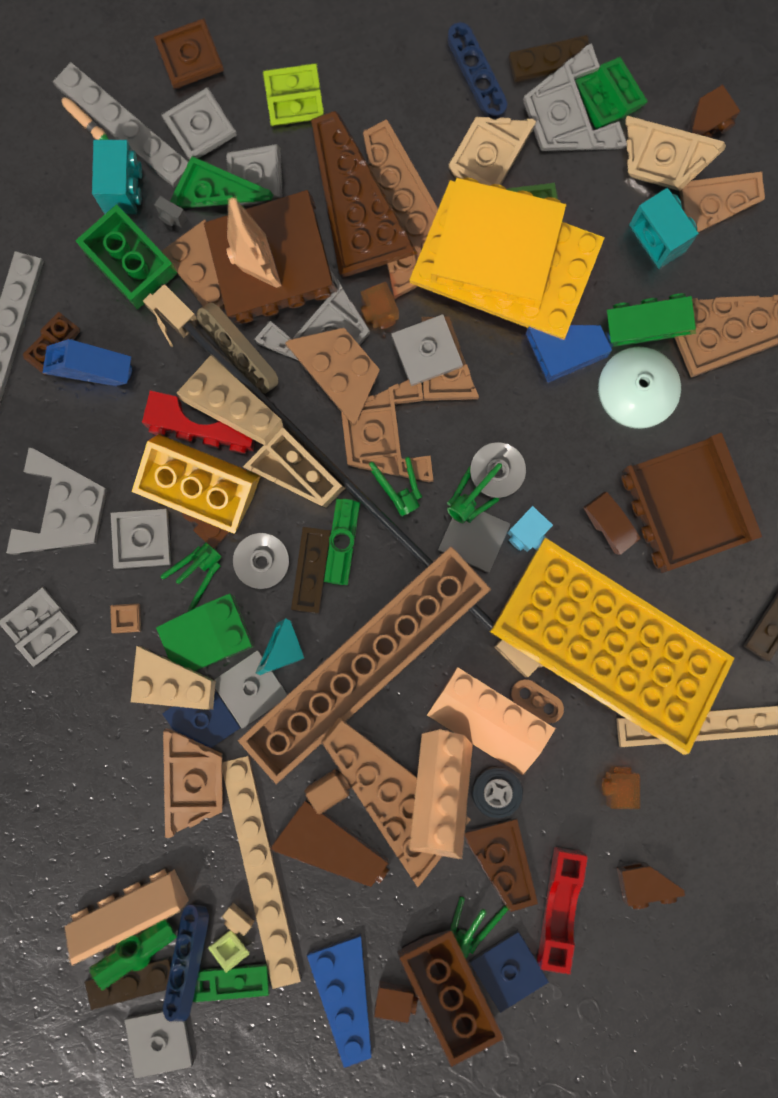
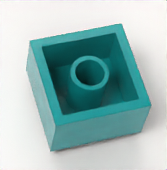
(116, 175)
(663, 227)

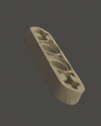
(216, 324)

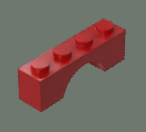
(166, 414)
(557, 932)

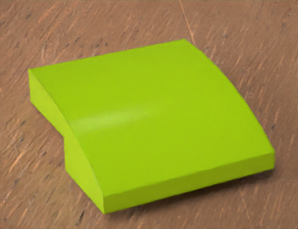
(293, 94)

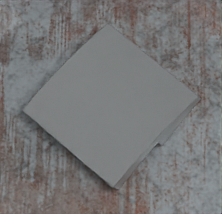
(476, 541)
(38, 626)

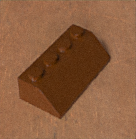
(450, 996)

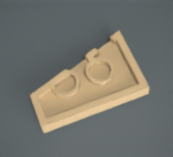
(169, 684)

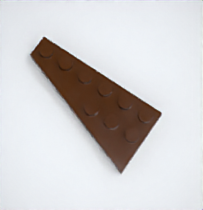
(360, 215)

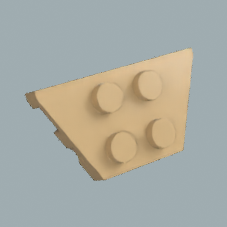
(490, 149)
(667, 154)

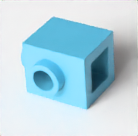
(529, 530)

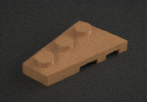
(720, 197)
(195, 265)
(452, 385)

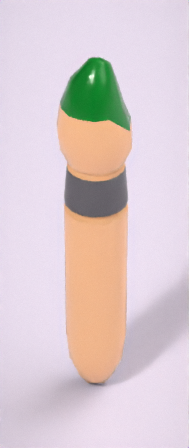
(84, 119)

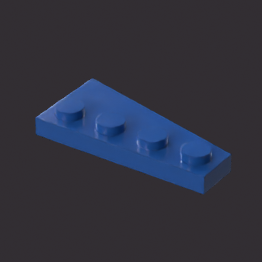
(342, 988)

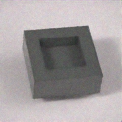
(170, 213)

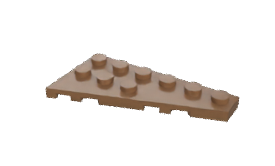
(405, 194)
(729, 331)
(385, 792)

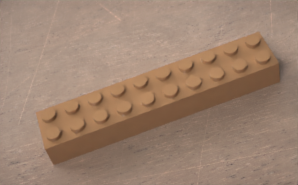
(364, 664)

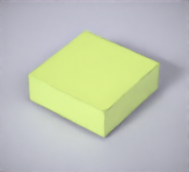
(228, 951)

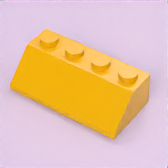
(195, 483)

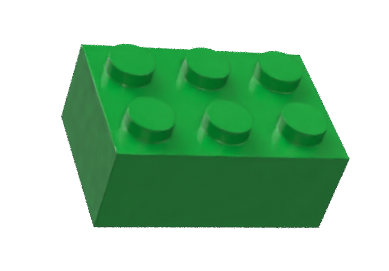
(126, 256)

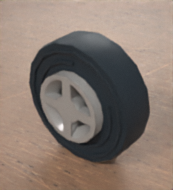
(501, 801)

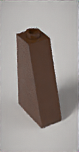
(330, 846)

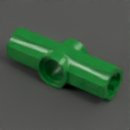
(340, 560)
(121, 961)

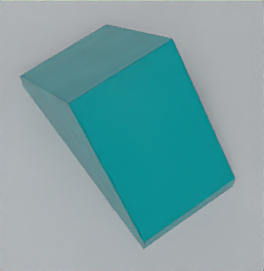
(281, 649)

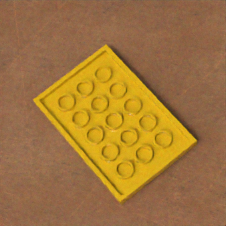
(566, 280)

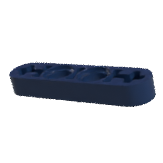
(480, 70)
(176, 1005)

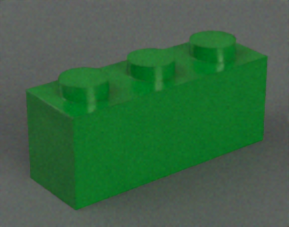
(651, 320)

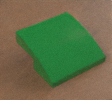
(610, 93)

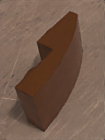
(55, 331)
(613, 522)

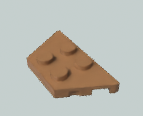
(338, 368)
(190, 782)

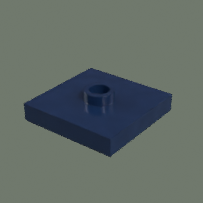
(203, 725)
(508, 971)

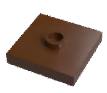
(189, 53)

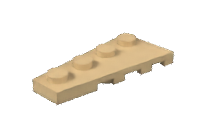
(230, 402)

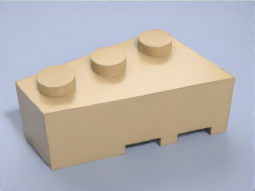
(295, 469)

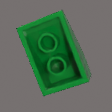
(206, 634)

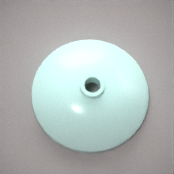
(630, 402)

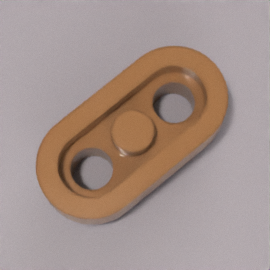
(537, 700)

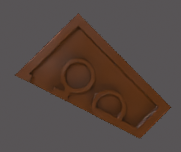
(504, 861)

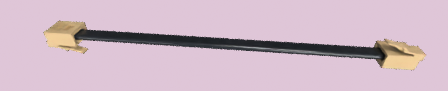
(185, 322)

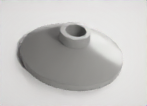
(512, 469)
(259, 546)

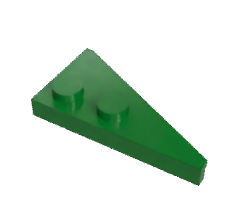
(209, 186)

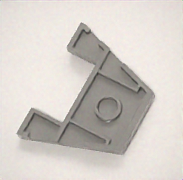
(561, 114)
(333, 314)
(71, 509)

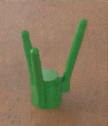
(403, 500)
(462, 507)
(205, 558)
(465, 938)

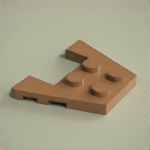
(377, 437)

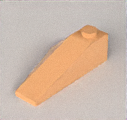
(249, 246)

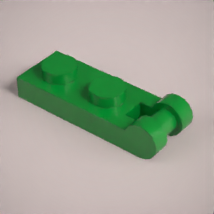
(236, 983)

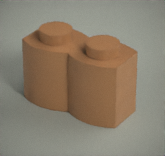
(328, 791)

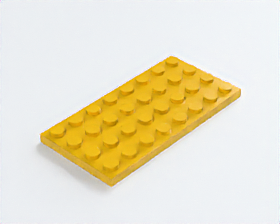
(613, 646)

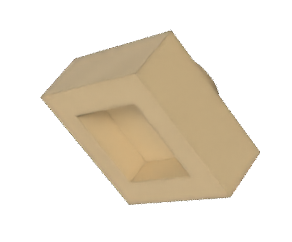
(237, 920)

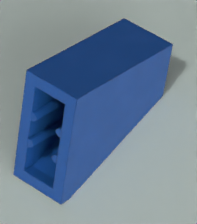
(579, 349)
(87, 363)

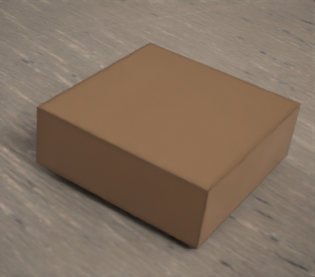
(125, 618)

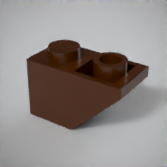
(714, 113)
(643, 885)

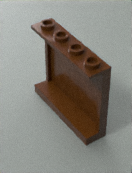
(296, 251)
(691, 503)

